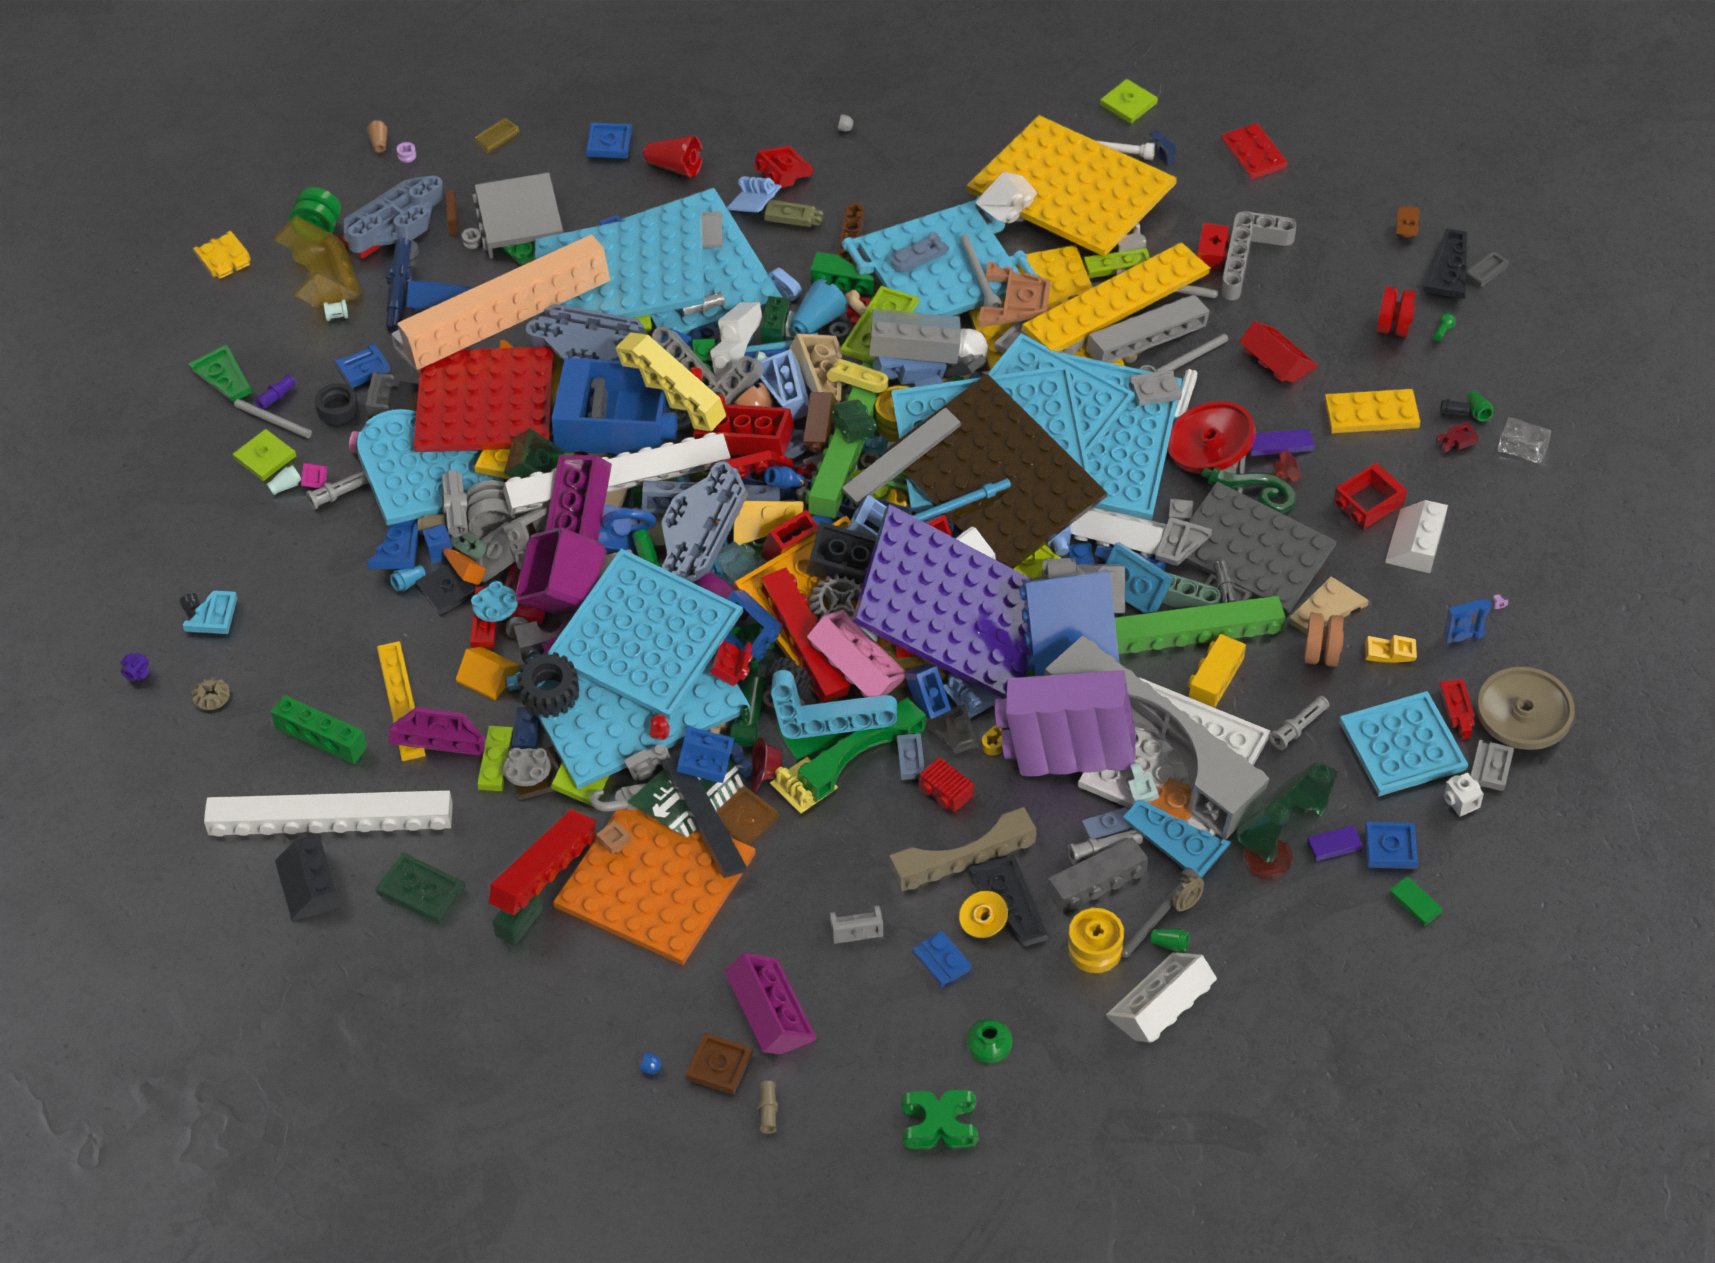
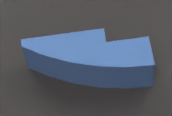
(908, 370)

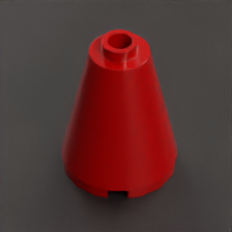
(675, 155)

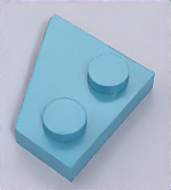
(214, 614)

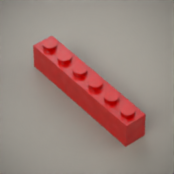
(792, 612)
(542, 862)

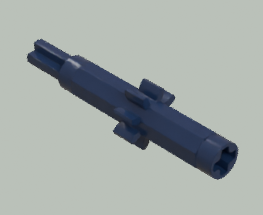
(398, 279)

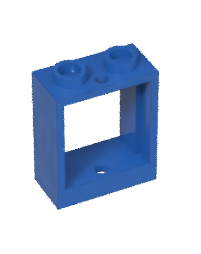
(771, 625)

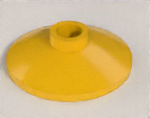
(977, 907)

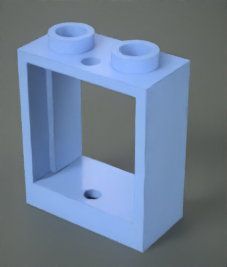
(870, 510)

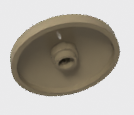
(1525, 708)

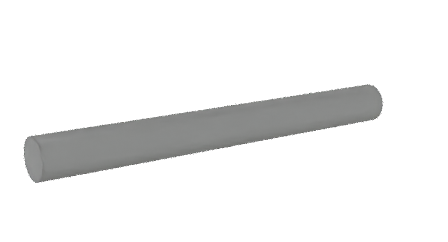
(1194, 353)
(272, 418)

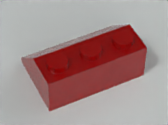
(1276, 352)

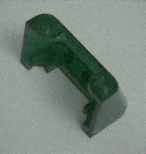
(1303, 792)

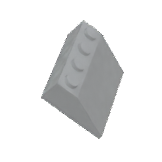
(915, 336)

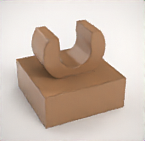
(613, 837)

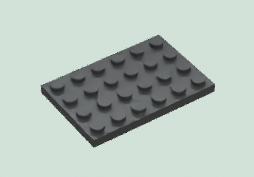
(1262, 546)

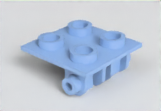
(754, 194)
(966, 693)

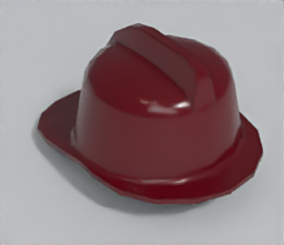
(765, 762)

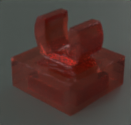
(1288, 466)

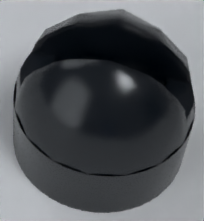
(189, 602)

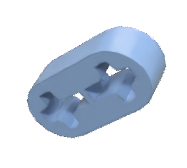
(785, 284)

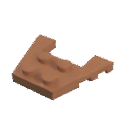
(1025, 296)

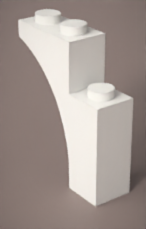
(735, 333)

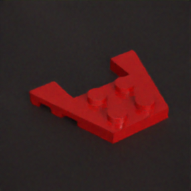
(759, 462)

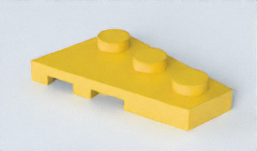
(760, 517)

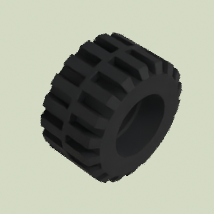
(548, 668)

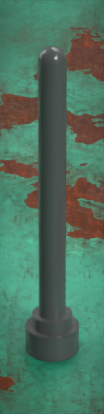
(1156, 916)

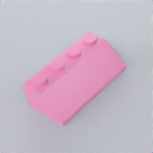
(856, 655)

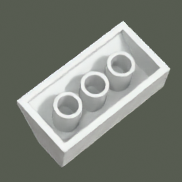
(1114, 527)
(1162, 996)

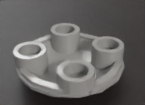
(526, 766)

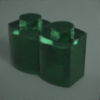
(853, 421)

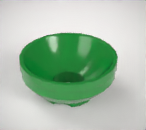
(989, 1049)

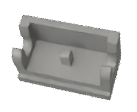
(857, 926)

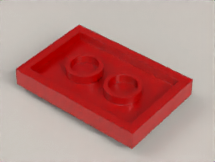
(1253, 151)

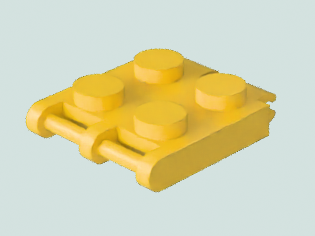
(223, 255)

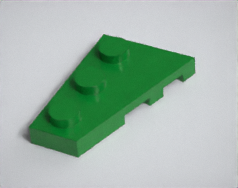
(222, 373)

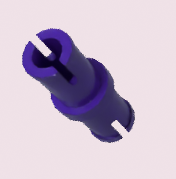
(275, 392)

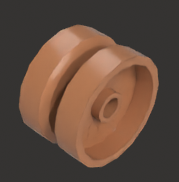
(1326, 640)

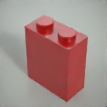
(789, 535)

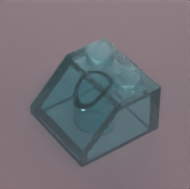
(738, 560)

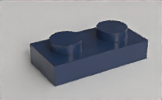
(525, 729)

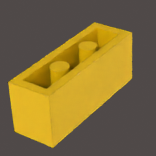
(1216, 670)

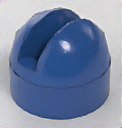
(650, 1064)

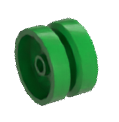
(317, 208)

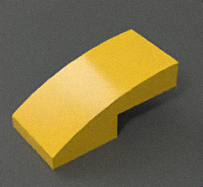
(1392, 651)

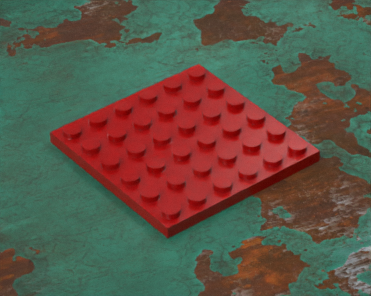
(483, 399)

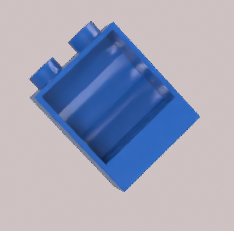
(634, 413)

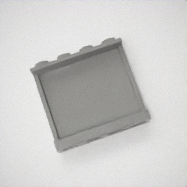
(516, 211)

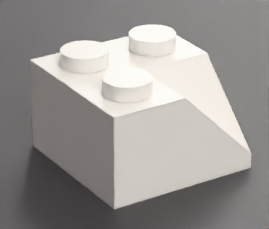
(1007, 197)

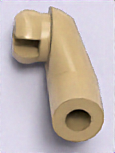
(853, 300)

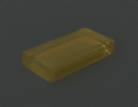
(496, 135)

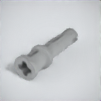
(330, 491)
(1317, 707)
(1092, 846)

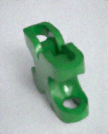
(939, 1119)

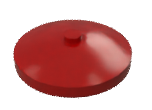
(1211, 436)

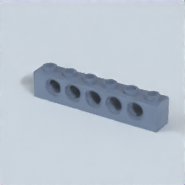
(659, 494)

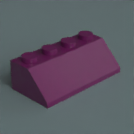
(579, 494)
(769, 1003)

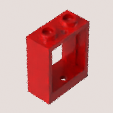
(1381, 481)

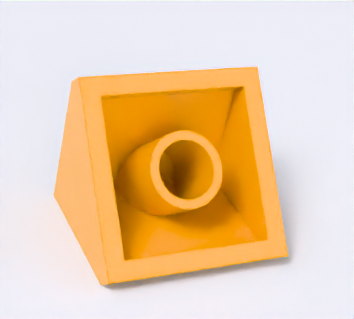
(485, 671)

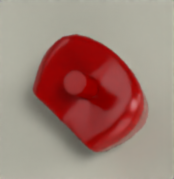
(659, 727)

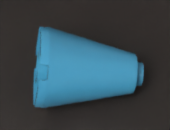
(818, 308)

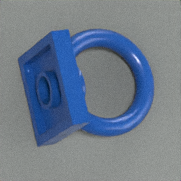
(620, 524)

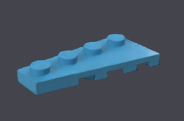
(1176, 838)

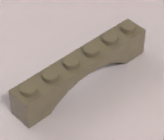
(920, 866)

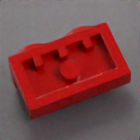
(731, 663)

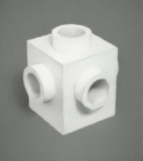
(1463, 794)

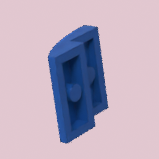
(705, 754)

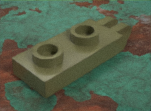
(793, 213)

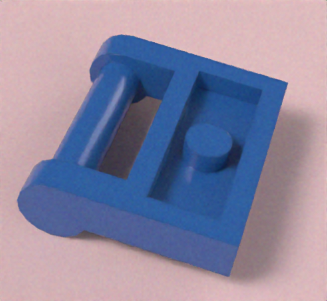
(361, 365)
(1459, 621)

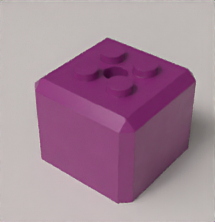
(559, 570)

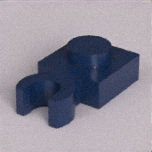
(1164, 149)
(739, 761)

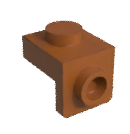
(1407, 221)

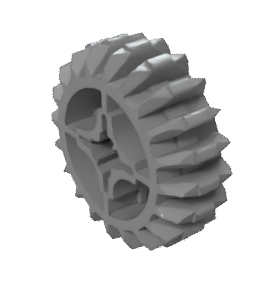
(836, 592)

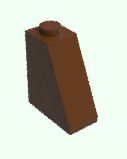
(819, 421)

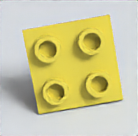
(792, 789)

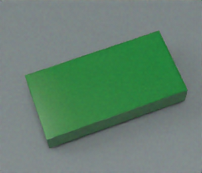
(1415, 901)

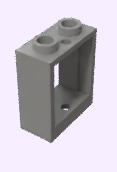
(518, 534)

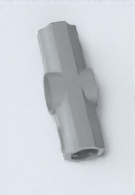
(454, 503)

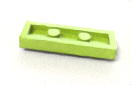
(1108, 265)
(495, 753)

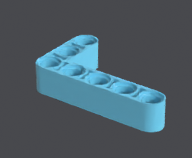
(829, 717)

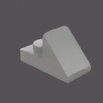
(712, 229)

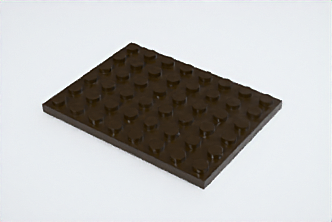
(999, 444)

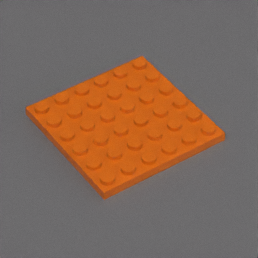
(654, 890)

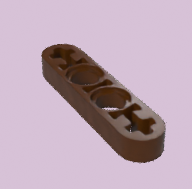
(850, 221)

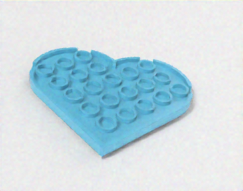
(404, 480)

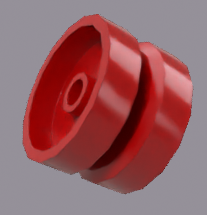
(1398, 312)

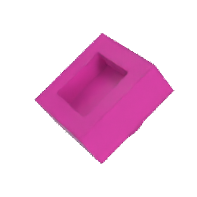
(314, 475)

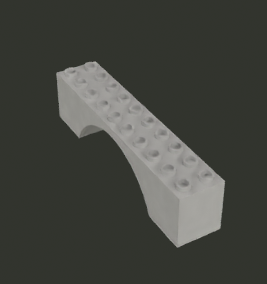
(1221, 781)

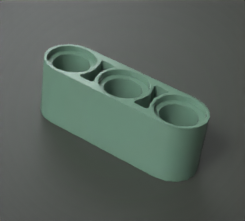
(1189, 593)

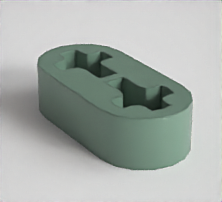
(466, 547)

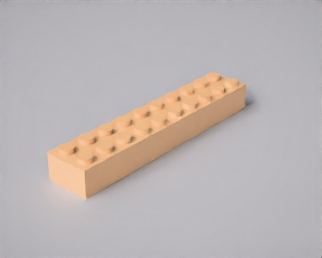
(504, 301)

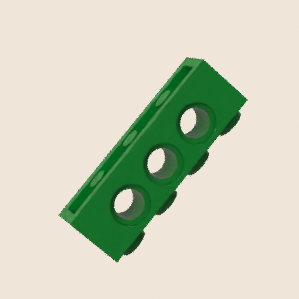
(319, 729)

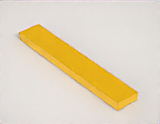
(398, 690)

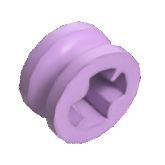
(406, 152)

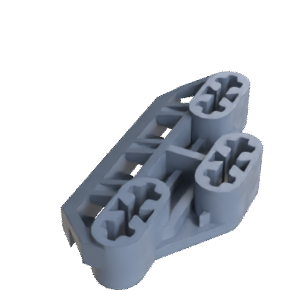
(394, 215)
(573, 340)
(692, 518)

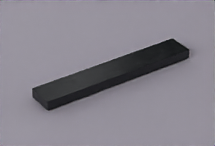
(706, 820)

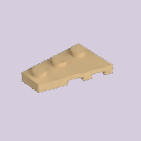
(1329, 599)

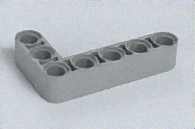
(1248, 228)
(722, 386)

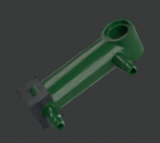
(745, 727)

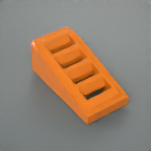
(465, 567)

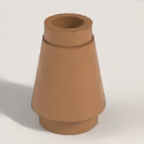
(378, 134)

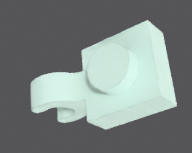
(1142, 786)

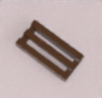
(451, 212)

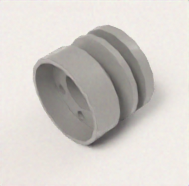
(487, 508)

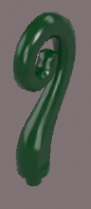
(1248, 479)

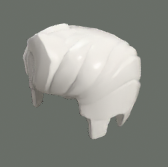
(972, 343)

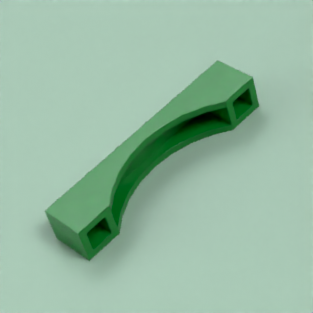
(823, 771)

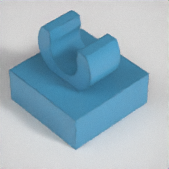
(875, 445)

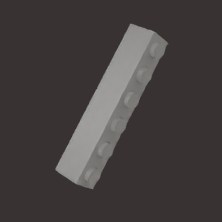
(1147, 330)

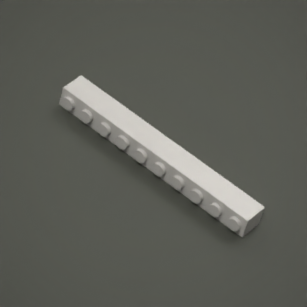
(626, 470)
(328, 813)

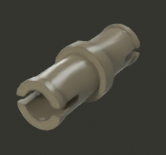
(767, 1107)

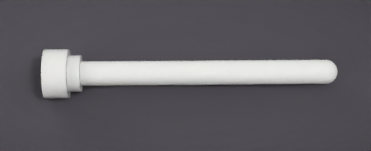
(1146, 151)

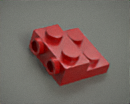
(782, 165)

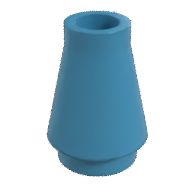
(405, 578)

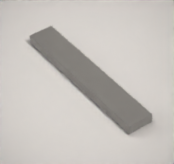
(901, 456)

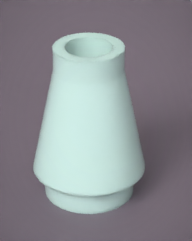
(284, 480)

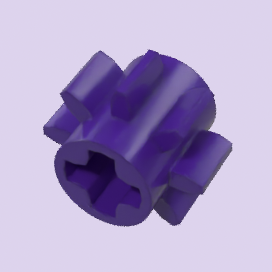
(134, 666)

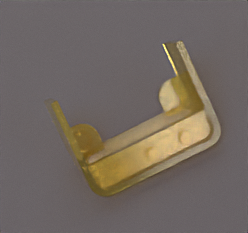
(327, 261)

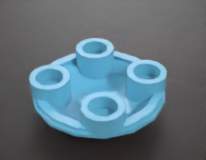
(494, 602)

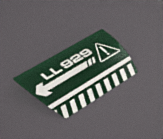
(662, 802)

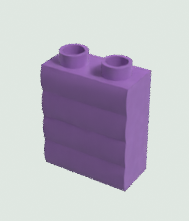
(1068, 723)

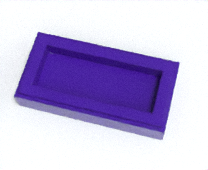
(1334, 843)

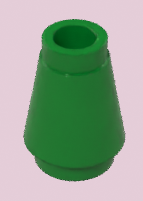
(1480, 407)
(1171, 939)

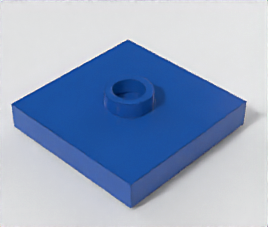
(609, 140)
(1391, 845)

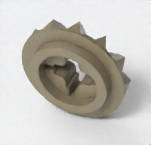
(210, 701)
(1188, 893)

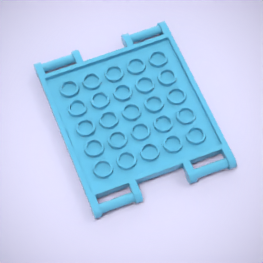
(948, 282)

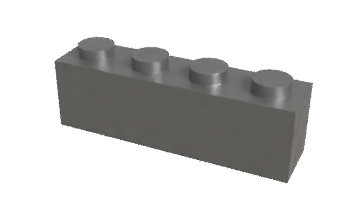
(1097, 875)

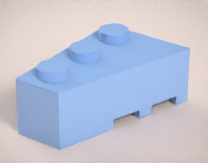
(786, 383)

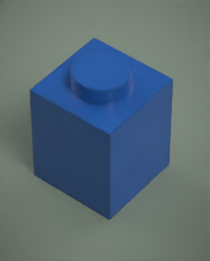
(435, 541)

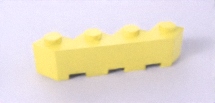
(680, 386)

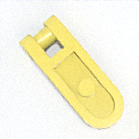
(858, 376)

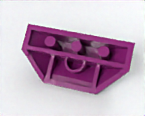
(437, 731)

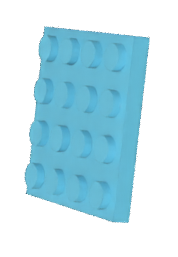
(1403, 743)

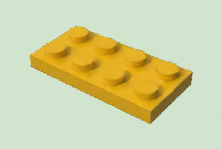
(1372, 411)

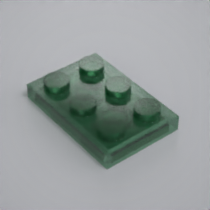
(420, 887)

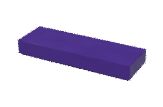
(1282, 441)

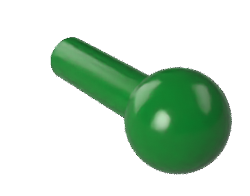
(1446, 322)

